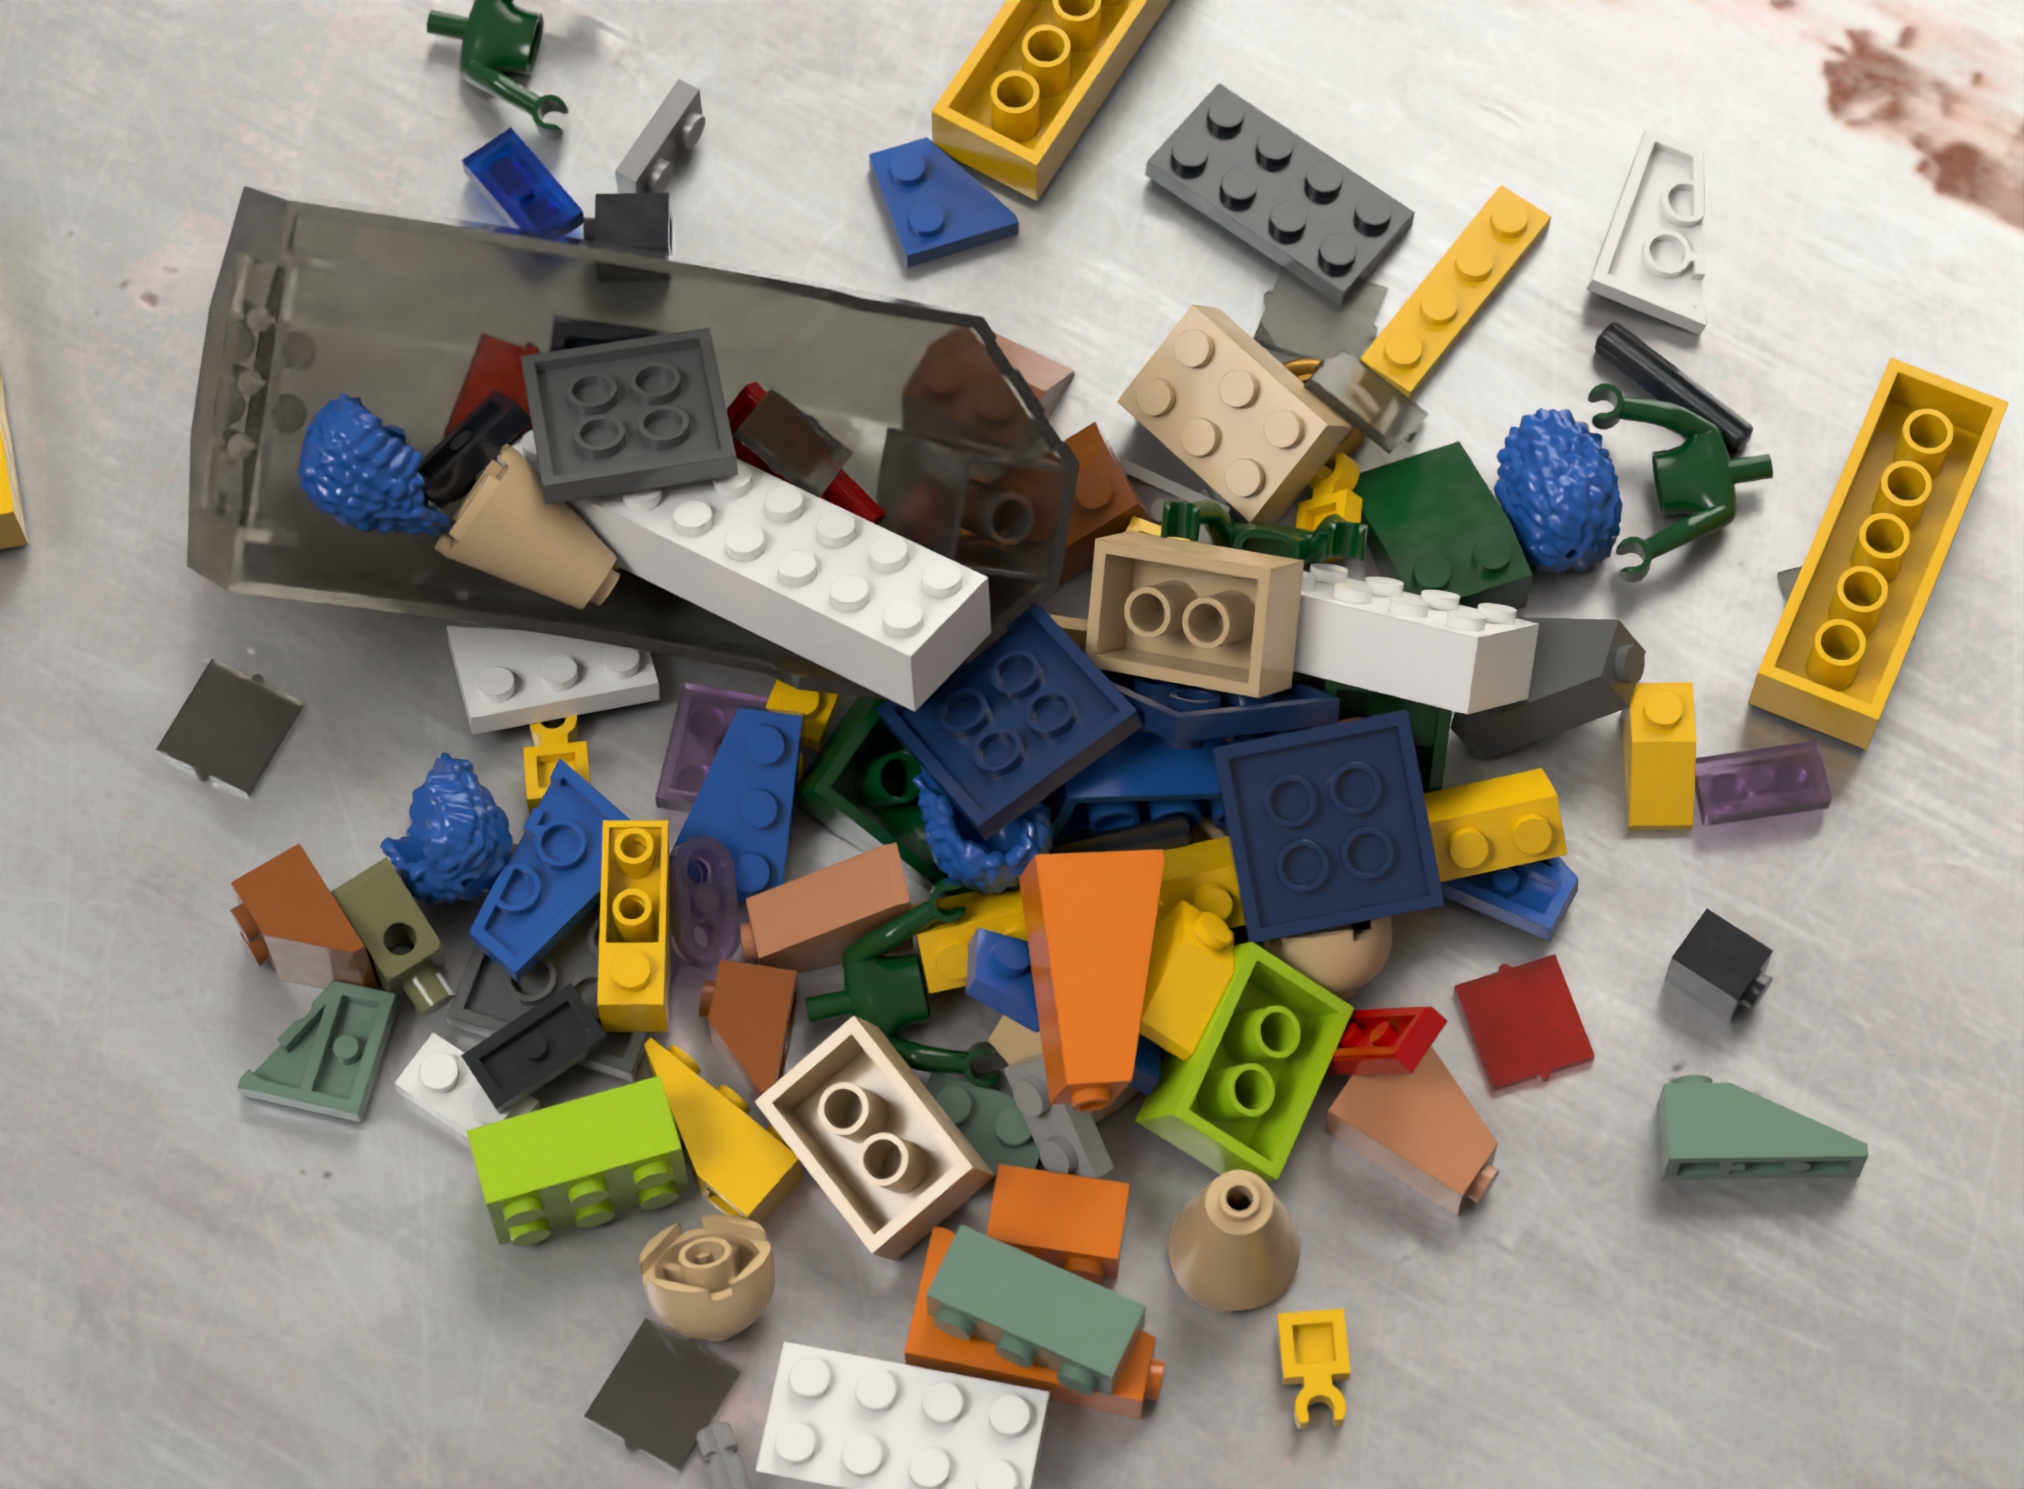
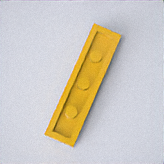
(1456, 291)

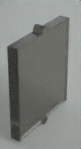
(1312, 325)
(1366, 400)
(793, 443)
(230, 727)
(662, 1395)

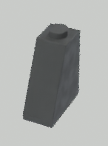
(1577, 676)

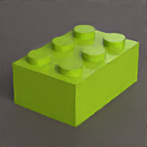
(1252, 1071)
(579, 1162)

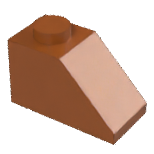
(752, 1020)

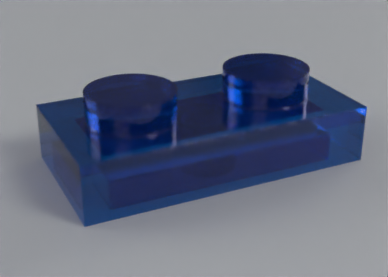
(522, 187)

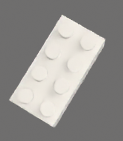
(1411, 642)
(896, 1426)

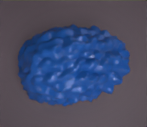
(365, 472)
(1559, 491)
(454, 837)
(967, 856)

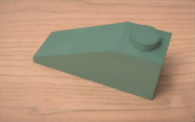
(1736, 1134)

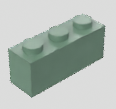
(1034, 1312)

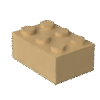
(1234, 414)
(1194, 613)
(874, 1138)

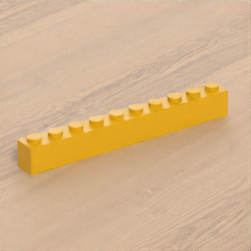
(1471, 828)

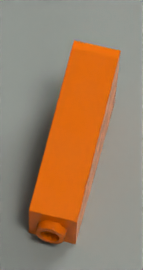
(1090, 960)
(976, 1358)

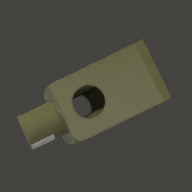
(389, 918)

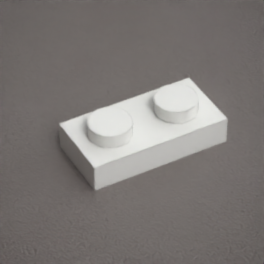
(449, 1091)

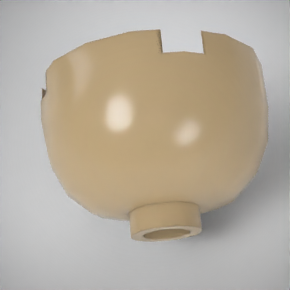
(1338, 956)
(709, 1277)

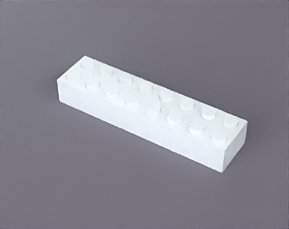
(799, 575)

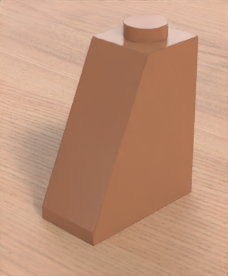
(824, 912)
(1418, 1131)

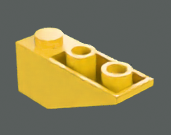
(634, 927)
(729, 1154)

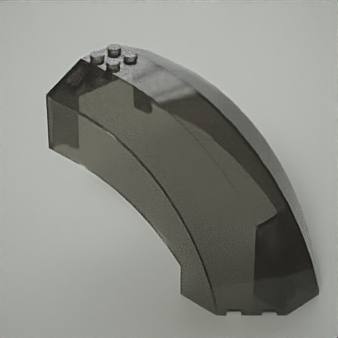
(391, 313)

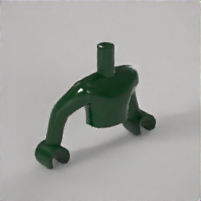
(499, 40)
(1688, 478)
(1330, 539)
(893, 990)

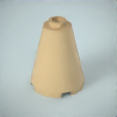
(520, 539)
(1234, 1244)

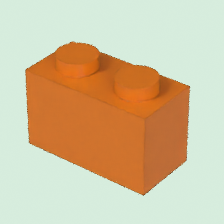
(1061, 1219)

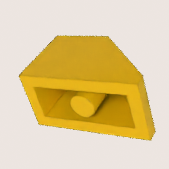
(1660, 756)
(1185, 977)

